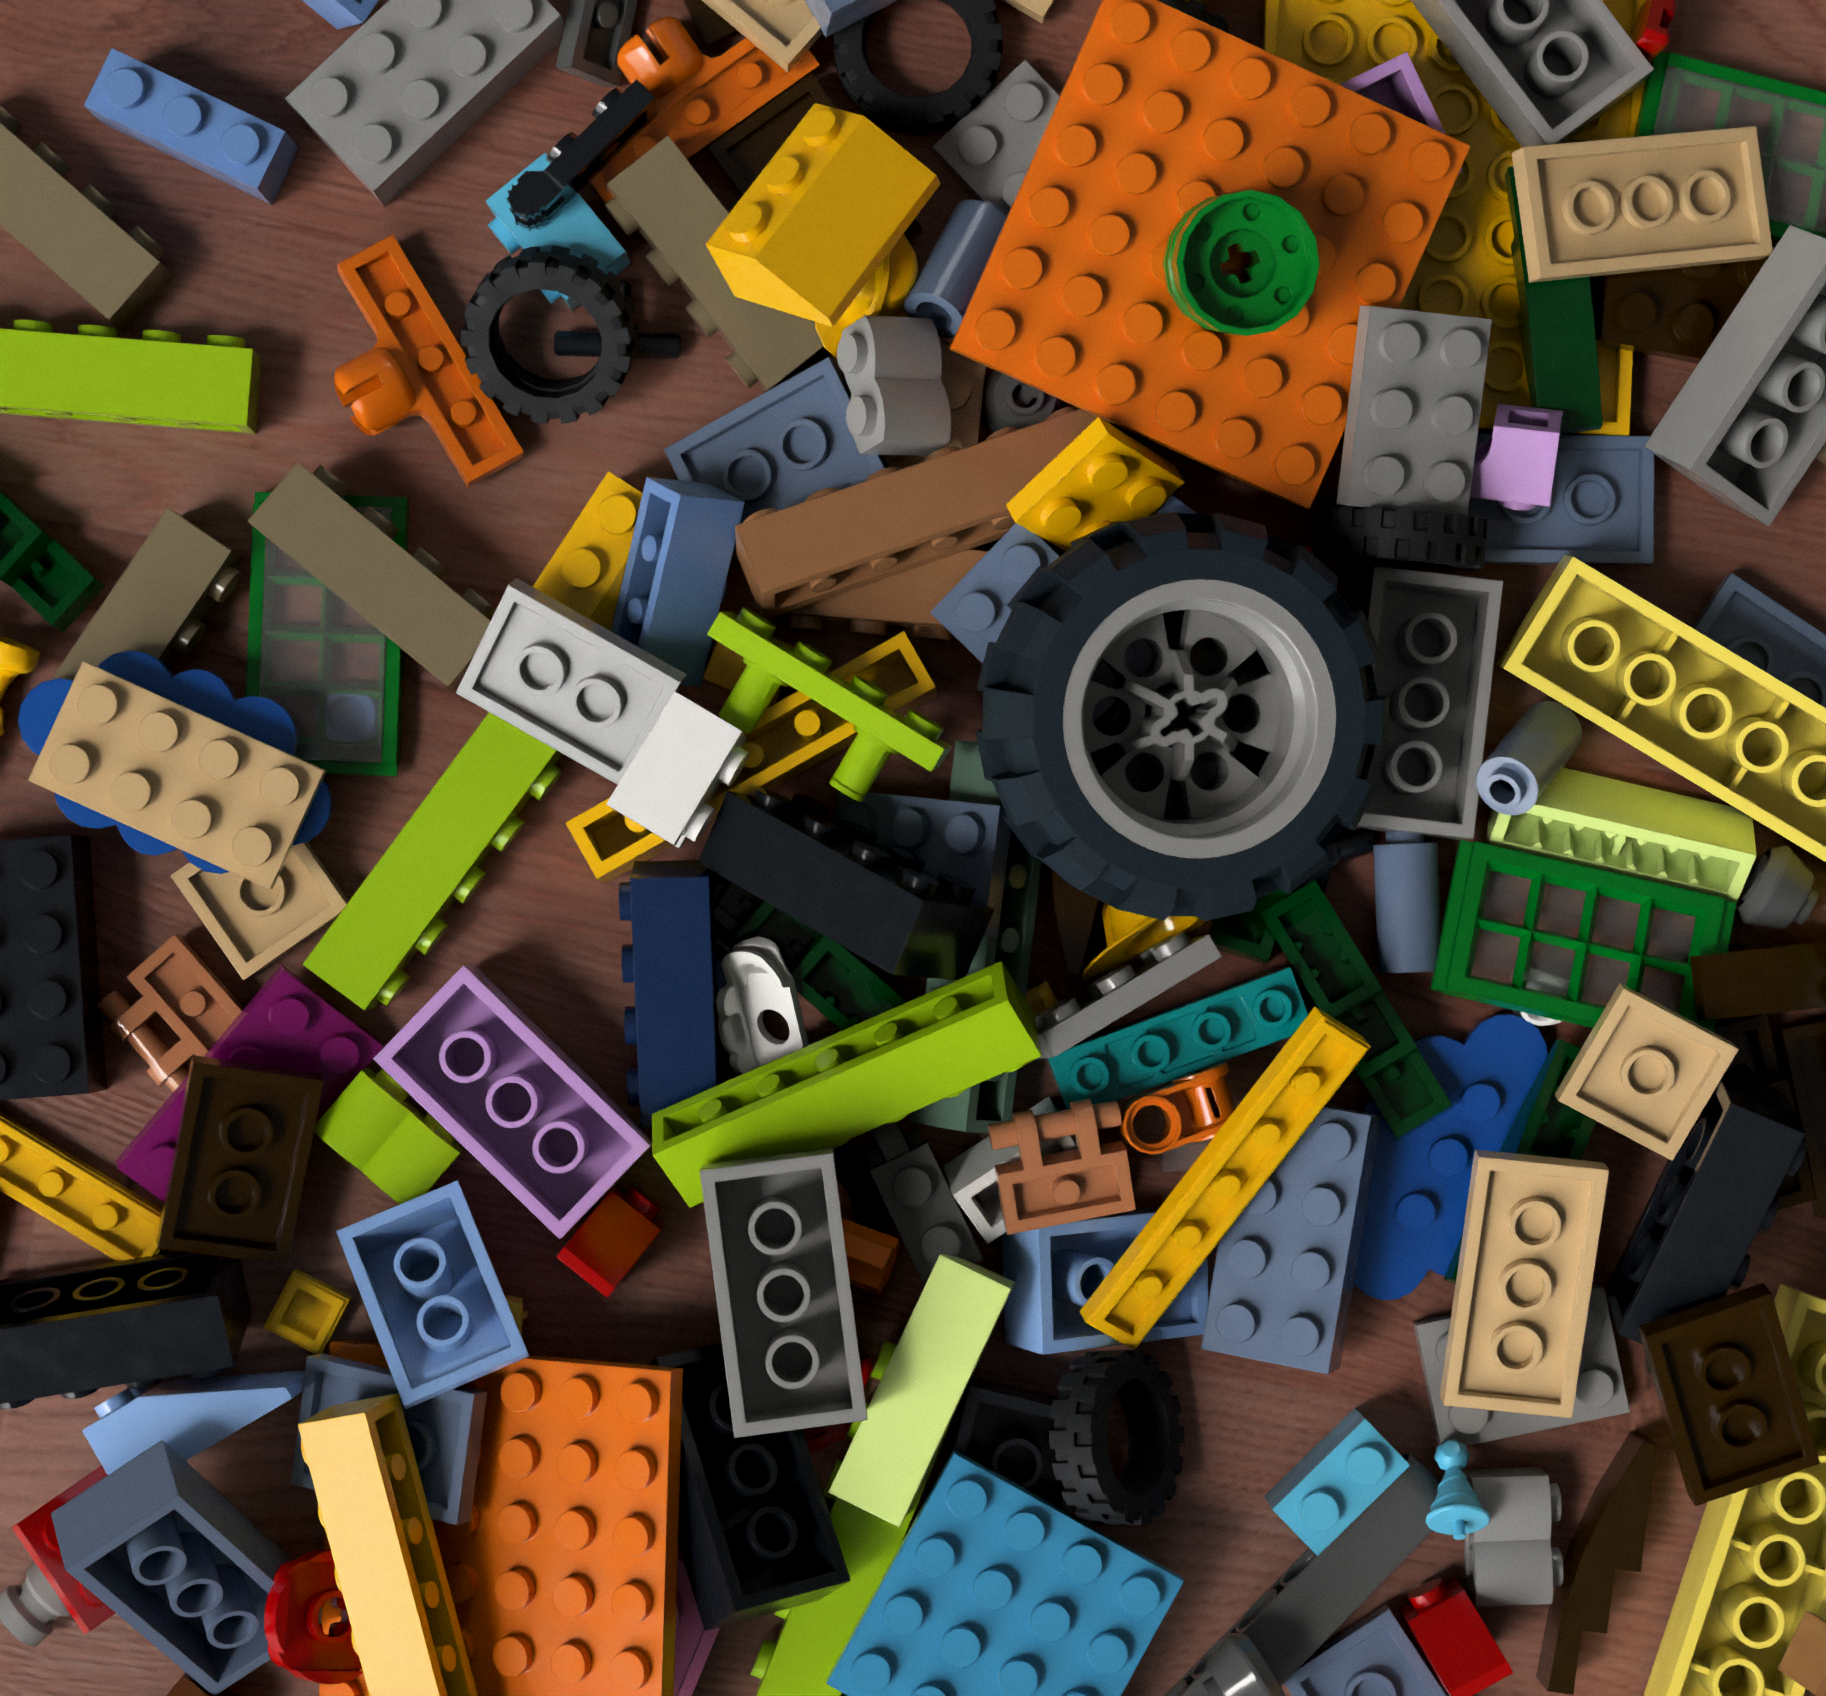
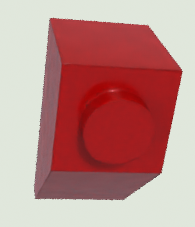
(613, 1238)
(1454, 1638)

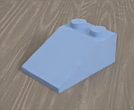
(1062, 1268)
(432, 1294)
(185, 1413)

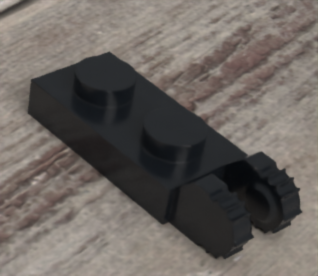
(580, 158)

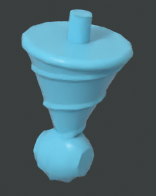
(1456, 1504)

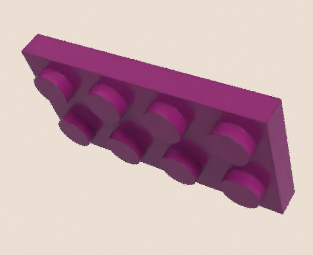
(280, 1028)

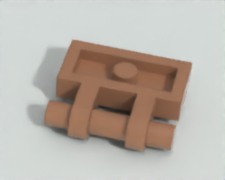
(185, 996)
(1063, 1184)

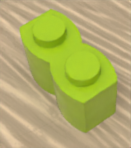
(388, 1136)

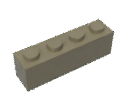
(677, 218)
(75, 231)
(373, 573)
(159, 597)

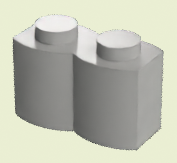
(895, 386)
(1513, 1554)

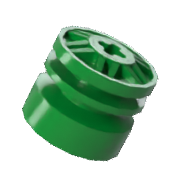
(1275, 280)

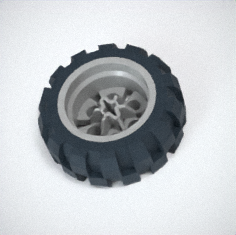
(1308, 711)

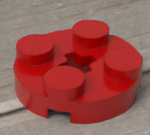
(293, 1626)

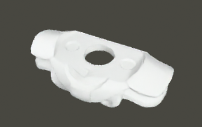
(756, 983)

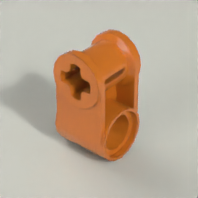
(1184, 1109)

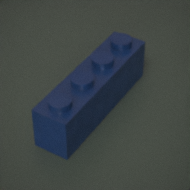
(672, 981)

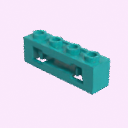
(1180, 1039)

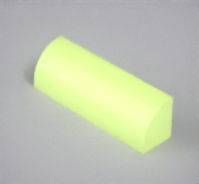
(1634, 833)
(921, 1388)

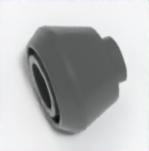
(1003, 410)
(1777, 890)
(1240, 1670)

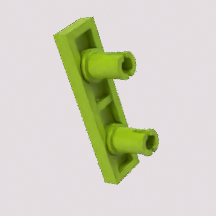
(806, 670)

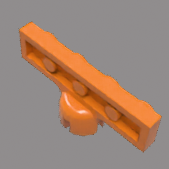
(695, 93)
(417, 367)

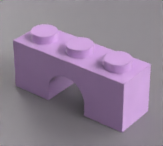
(1518, 458)

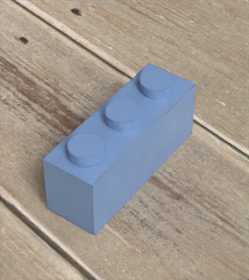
(191, 126)
(677, 572)

